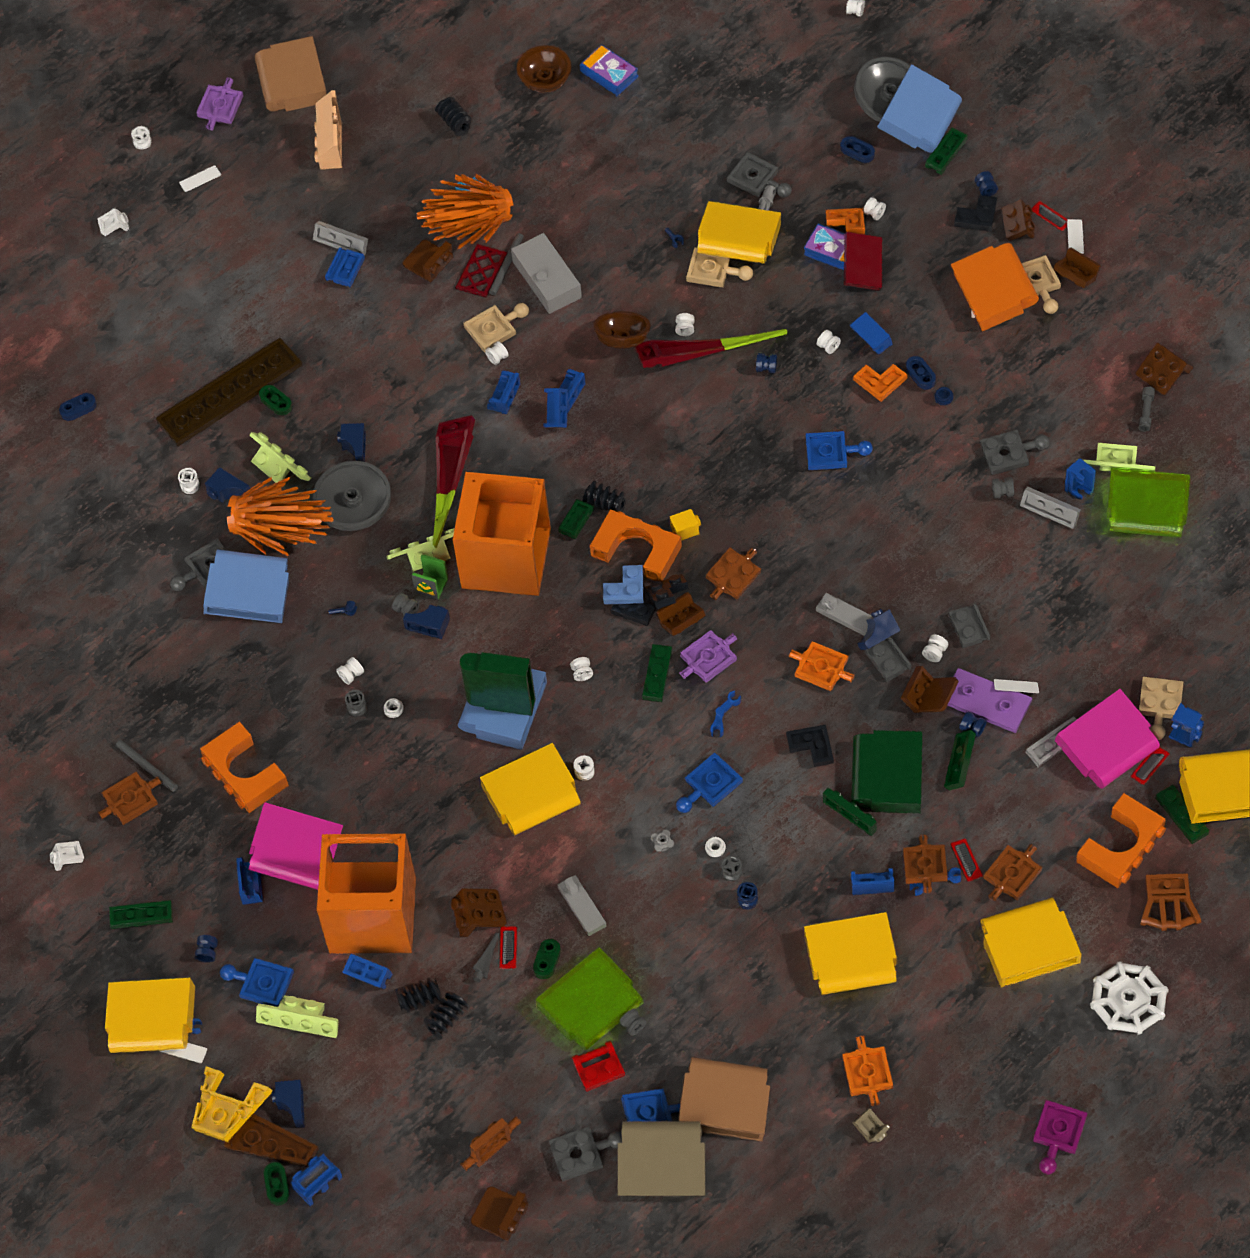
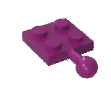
(1059, 1129)

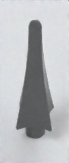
(483, 964)

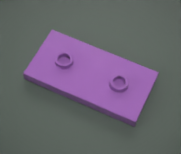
(996, 706)

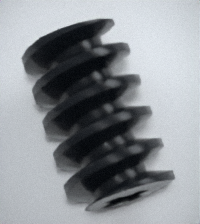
(454, 115)
(603, 498)
(418, 994)
(444, 1013)

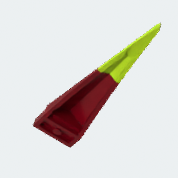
(675, 351)
(452, 449)

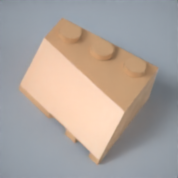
(329, 132)

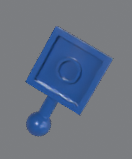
(829, 450)
(712, 781)
(263, 984)
(648, 1106)

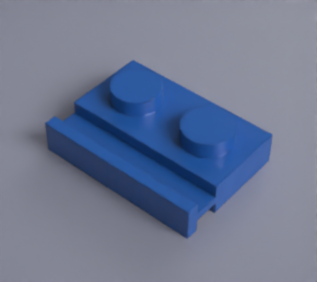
(345, 267)

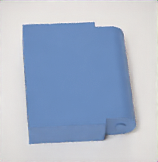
(920, 110)
(247, 586)
(502, 727)

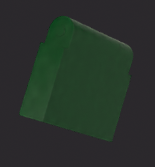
(498, 682)
(887, 771)

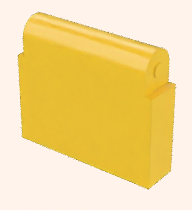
(738, 232)
(1216, 785)
(531, 789)
(1029, 942)
(851, 953)
(149, 1014)

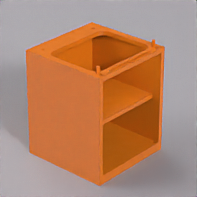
(502, 533)
(367, 903)

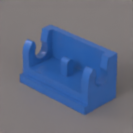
(872, 333)
(574, 385)
(504, 392)
(556, 407)
(1080, 477)
(872, 882)
(249, 883)
(367, 971)

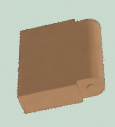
(290, 75)
(725, 1098)

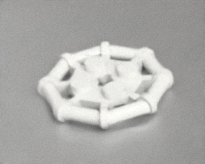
(1125, 1008)

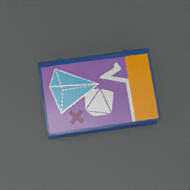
(609, 70)
(826, 246)

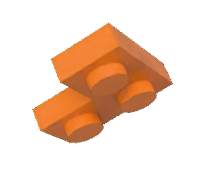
(852, 218)
(880, 385)

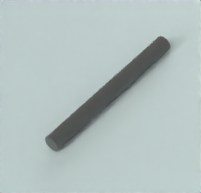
(503, 270)
(146, 765)

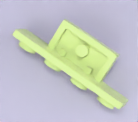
(1118, 457)
(273, 462)
(416, 549)
(298, 1015)

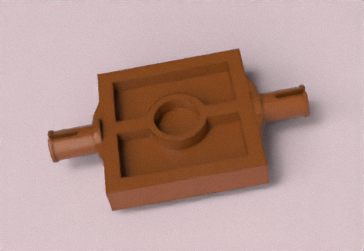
(733, 573)
(129, 798)
(925, 864)
(1012, 872)
(490, 1142)

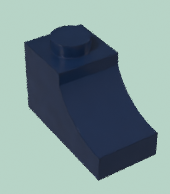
(353, 439)
(224, 485)
(429, 622)
(880, 627)
(289, 1097)

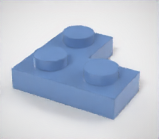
(627, 592)

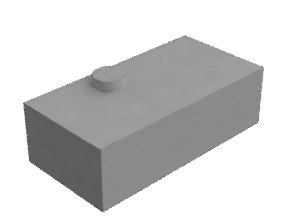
(546, 273)

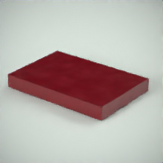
(863, 261)

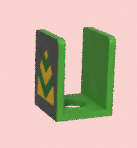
(433, 578)

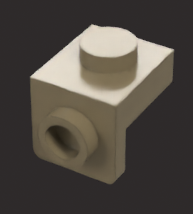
(871, 1126)

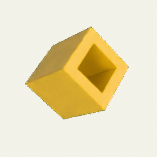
(685, 524)

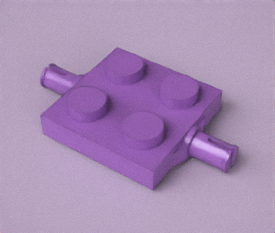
(219, 104)
(708, 656)

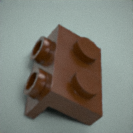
(1018, 220)
(1078, 268)
(680, 615)

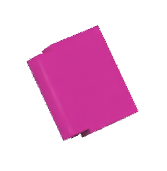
(1108, 739)
(290, 845)

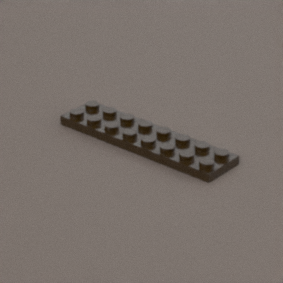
(228, 391)

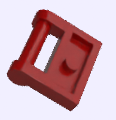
(600, 1072)

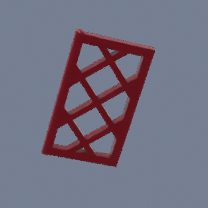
(489, 281)

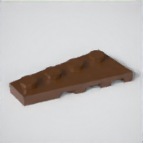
(271, 1141)

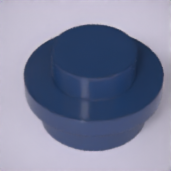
(943, 396)

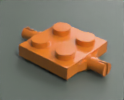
(821, 666)
(867, 1071)

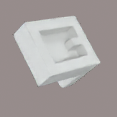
(113, 220)
(66, 854)

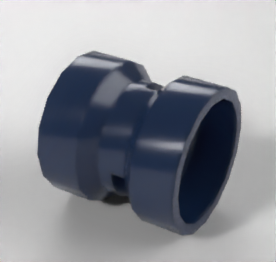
(986, 184)
(766, 362)
(973, 723)
(745, 899)
(206, 947)

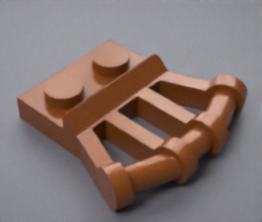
(1169, 888)

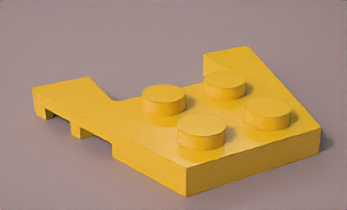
(222, 1115)

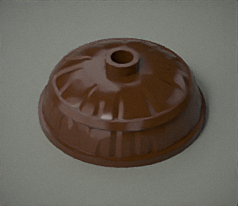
(544, 68)
(621, 329)

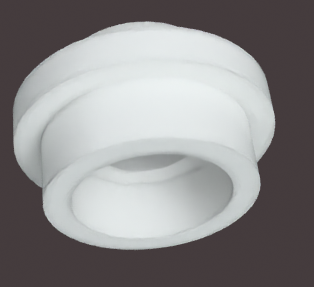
(393, 703)
(715, 841)

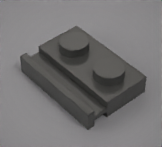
(969, 626)
(888, 659)

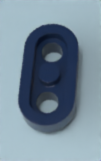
(859, 149)
(921, 374)
(77, 406)

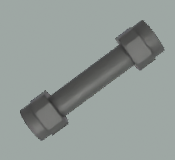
(1145, 420)

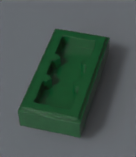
(576, 519)

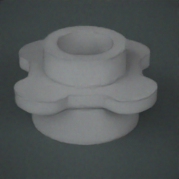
(662, 846)

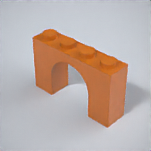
(620, 527)
(250, 791)
(1116, 866)

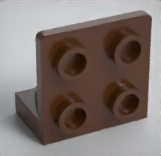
(1162, 368)

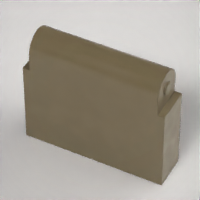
(661, 1159)

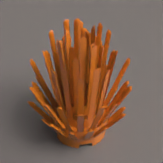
(465, 210)
(276, 516)

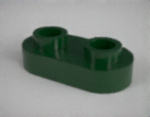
(276, 401)
(546, 957)
(276, 1185)

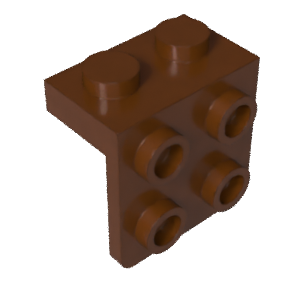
(428, 259)
(928, 693)
(477, 909)
(500, 1212)

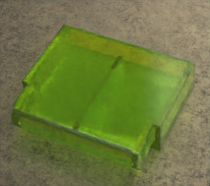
(1148, 502)
(589, 999)

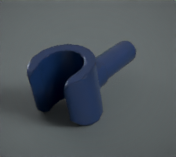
(674, 237)
(349, 609)

